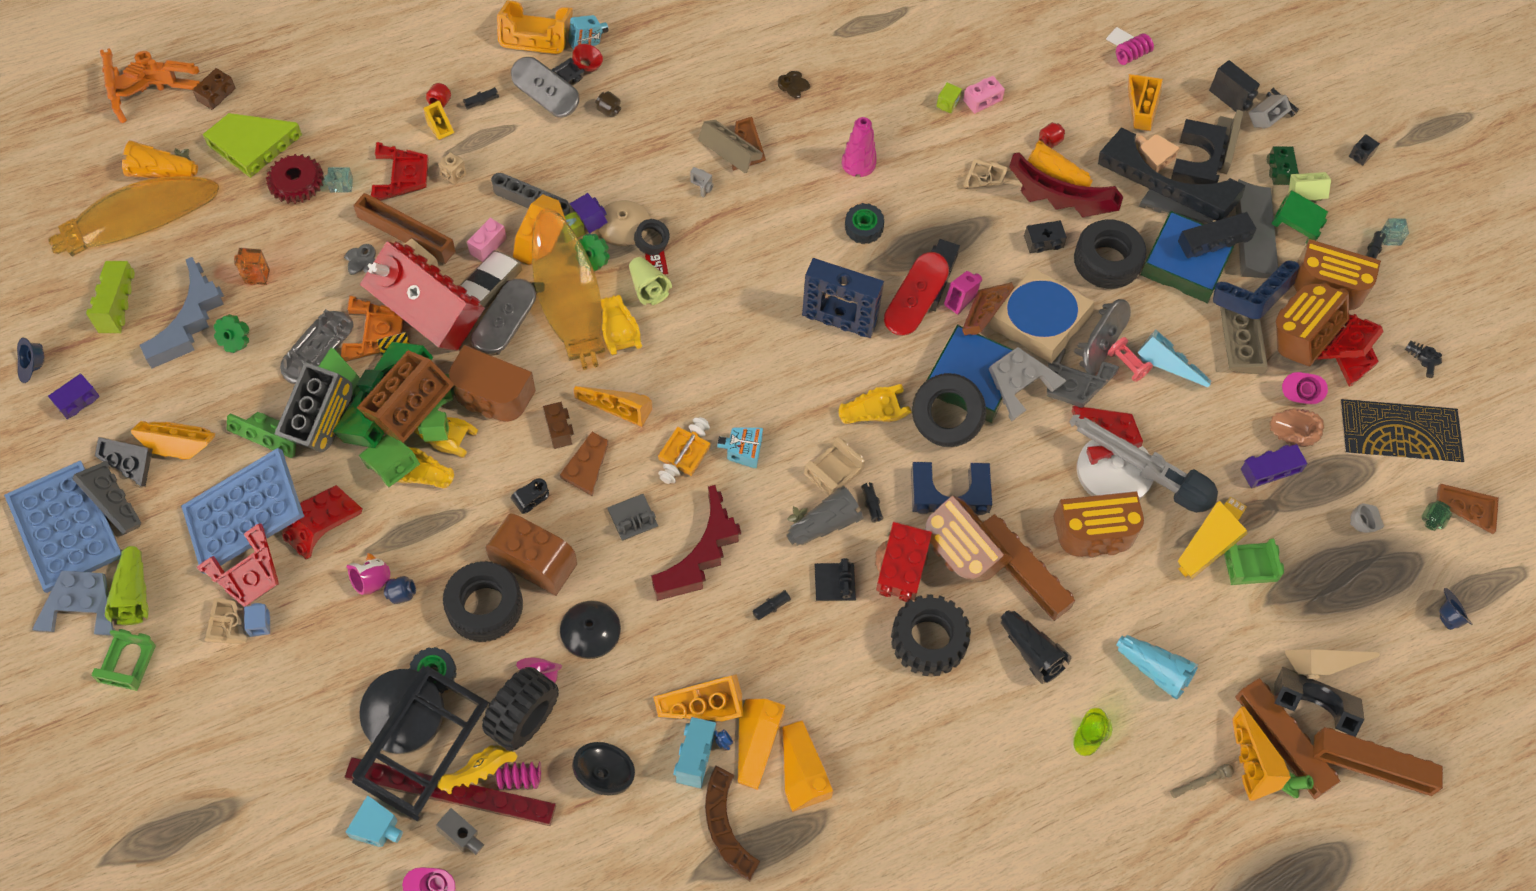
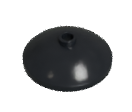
(593, 640)
(603, 768)

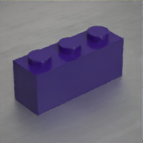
(1273, 465)

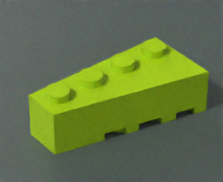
(111, 297)

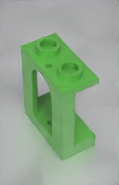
(120, 641)

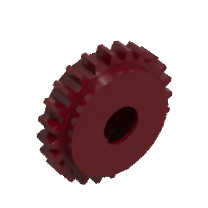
(308, 175)

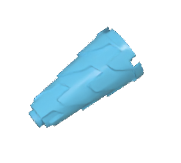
(1163, 667)

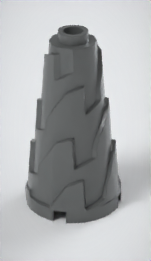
(832, 514)

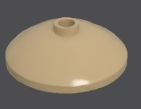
(620, 229)

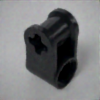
(529, 496)

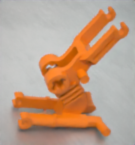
(141, 75)

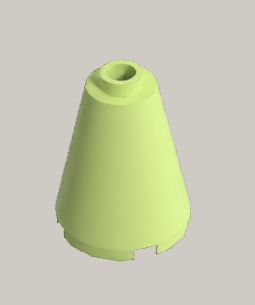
(649, 282)

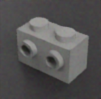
(1270, 111)

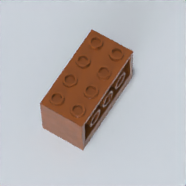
(406, 395)

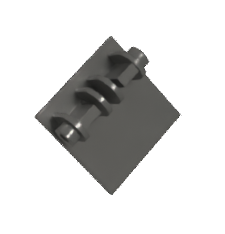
(632, 517)

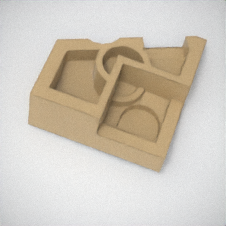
(985, 174)
(225, 623)

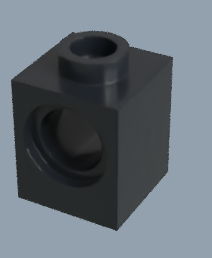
(1364, 149)

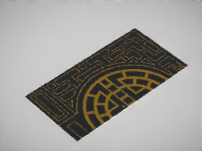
(1402, 430)

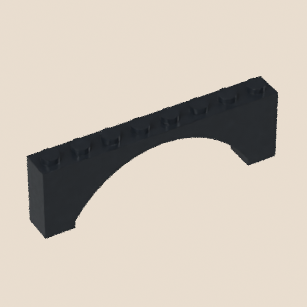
(1211, 200)

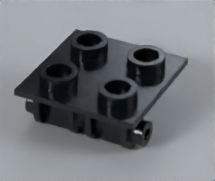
(835, 581)

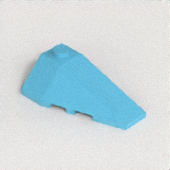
(1161, 354)

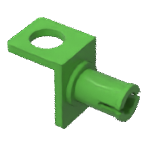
(1297, 782)

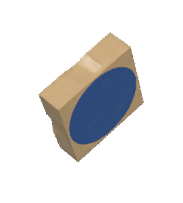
(1042, 315)

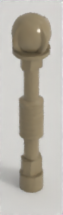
(1223, 771)

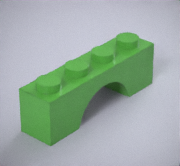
(436, 425)

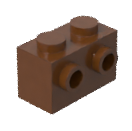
(214, 88)
(557, 424)

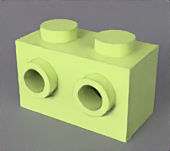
(1311, 185)

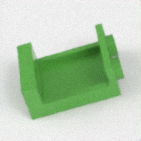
(390, 460)
(1254, 563)

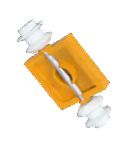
(684, 450)

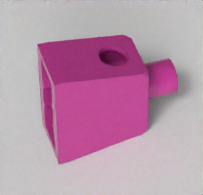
(967, 285)

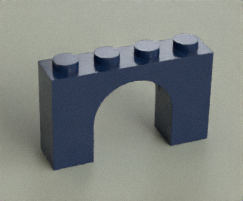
(928, 499)

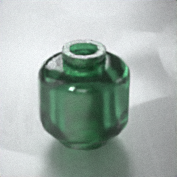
(1436, 515)

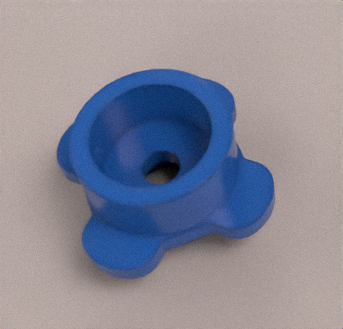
(723, 739)

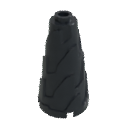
(1036, 648)

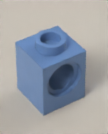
(257, 620)

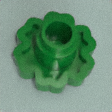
(596, 250)
(231, 333)

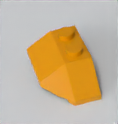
(523, 239)
(172, 438)

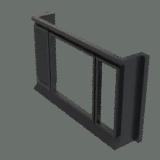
(391, 724)

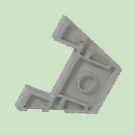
(1015, 373)

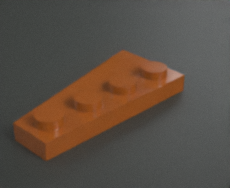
(985, 307)

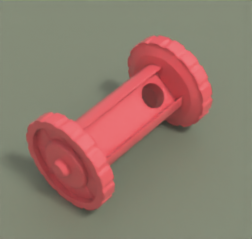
(1130, 359)

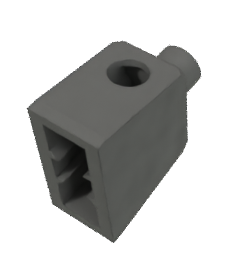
(452, 825)

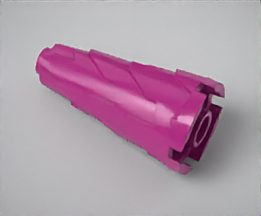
(860, 149)

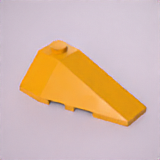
(707, 701)
(756, 738)
(1262, 763)

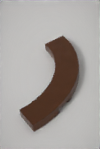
(719, 826)

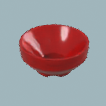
(587, 53)

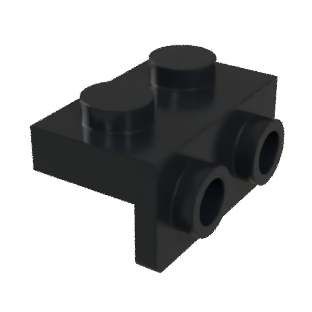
(569, 71)

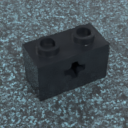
(1045, 236)

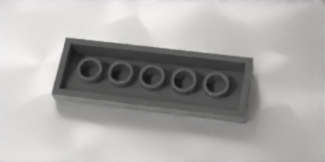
(1259, 254)

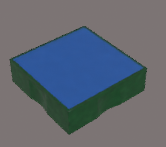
(1172, 268)
(972, 358)

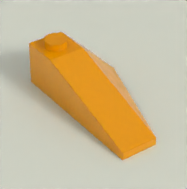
(622, 404)
(803, 770)

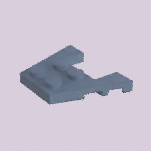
(76, 593)

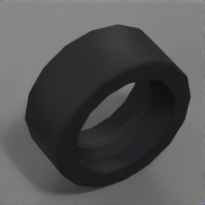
(656, 225)

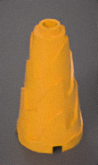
(150, 162)
(1058, 166)

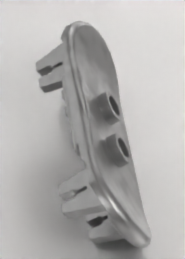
(545, 86)
(504, 316)
(325, 333)
(1104, 335)

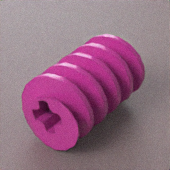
(1134, 48)
(518, 776)

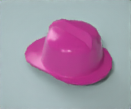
(1304, 388)
(546, 667)
(428, 880)

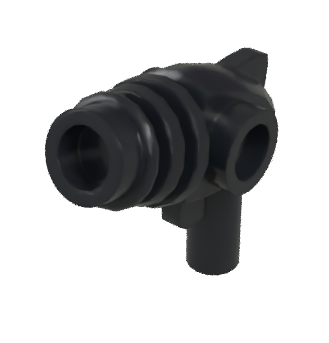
(1427, 356)

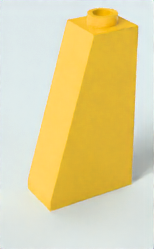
(1211, 541)

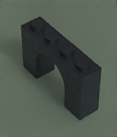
(1209, 138)
(1344, 707)

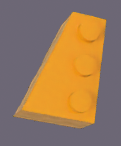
(1144, 100)

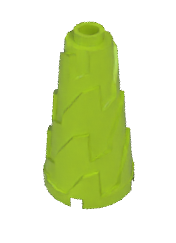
(128, 591)

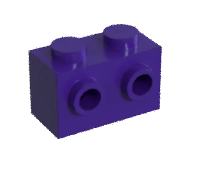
(589, 212)
(74, 396)

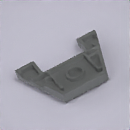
(1079, 386)

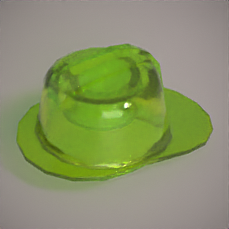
(1092, 732)

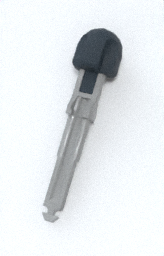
(1191, 490)

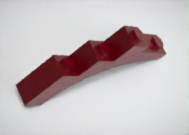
(1040, 186)
(689, 574)

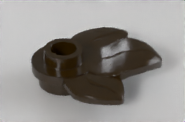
(793, 83)

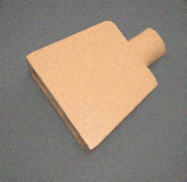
(1156, 151)

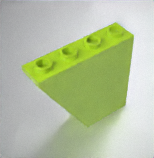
(251, 140)

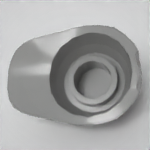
(1366, 518)

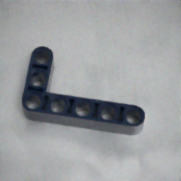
(1257, 304)

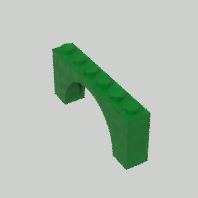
(354, 425)

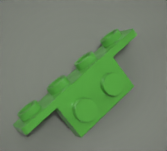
(261, 430)

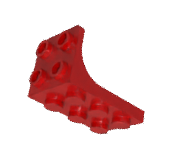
(320, 515)
(903, 562)

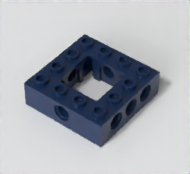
(858, 287)

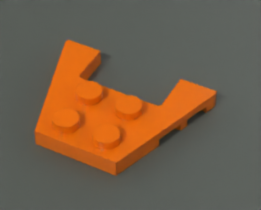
(379, 323)

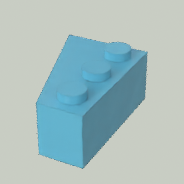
(695, 752)

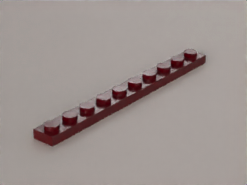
(471, 797)

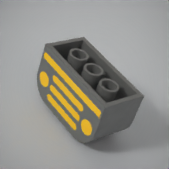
(315, 408)

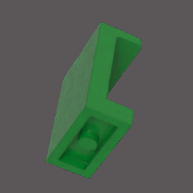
(1301, 215)

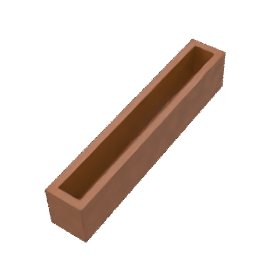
(404, 227)
(1031, 572)
(1287, 737)
(1378, 761)

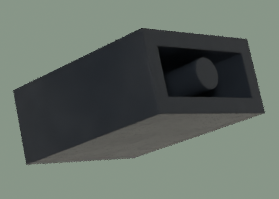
(1234, 87)

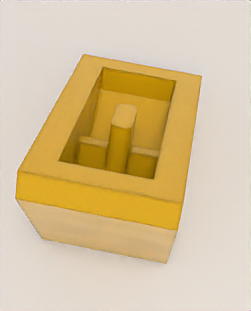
(438, 120)

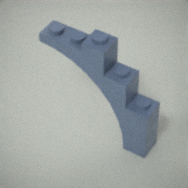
(177, 337)

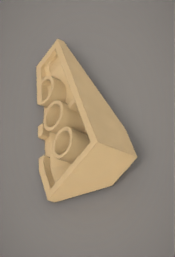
(1325, 662)

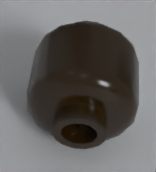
(608, 104)

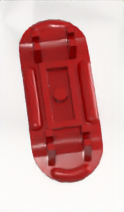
(916, 294)

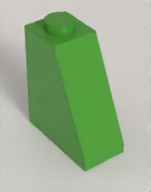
(335, 363)

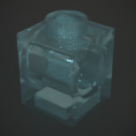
(339, 179)
(1396, 231)

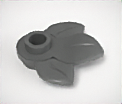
(358, 260)

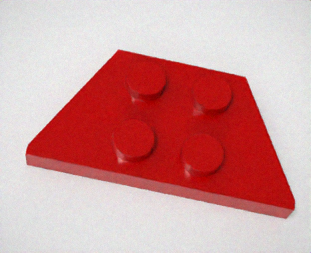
(1356, 367)

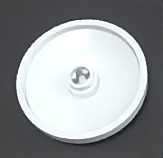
(1110, 475)

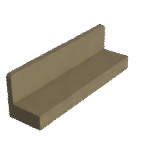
(1233, 128)
(728, 145)

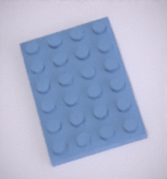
(232, 507)
(62, 526)

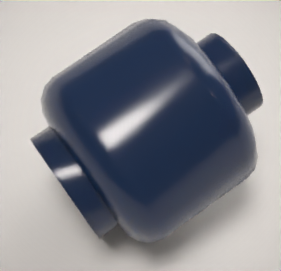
(400, 589)

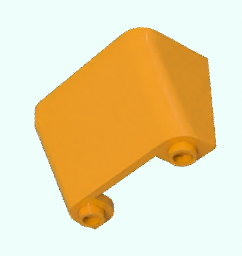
(532, 32)

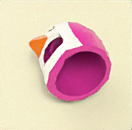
(369, 576)

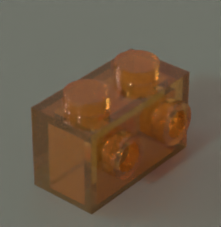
(252, 266)

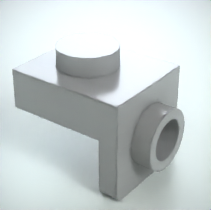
(703, 179)

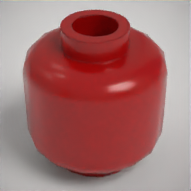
(440, 93)
(1052, 134)

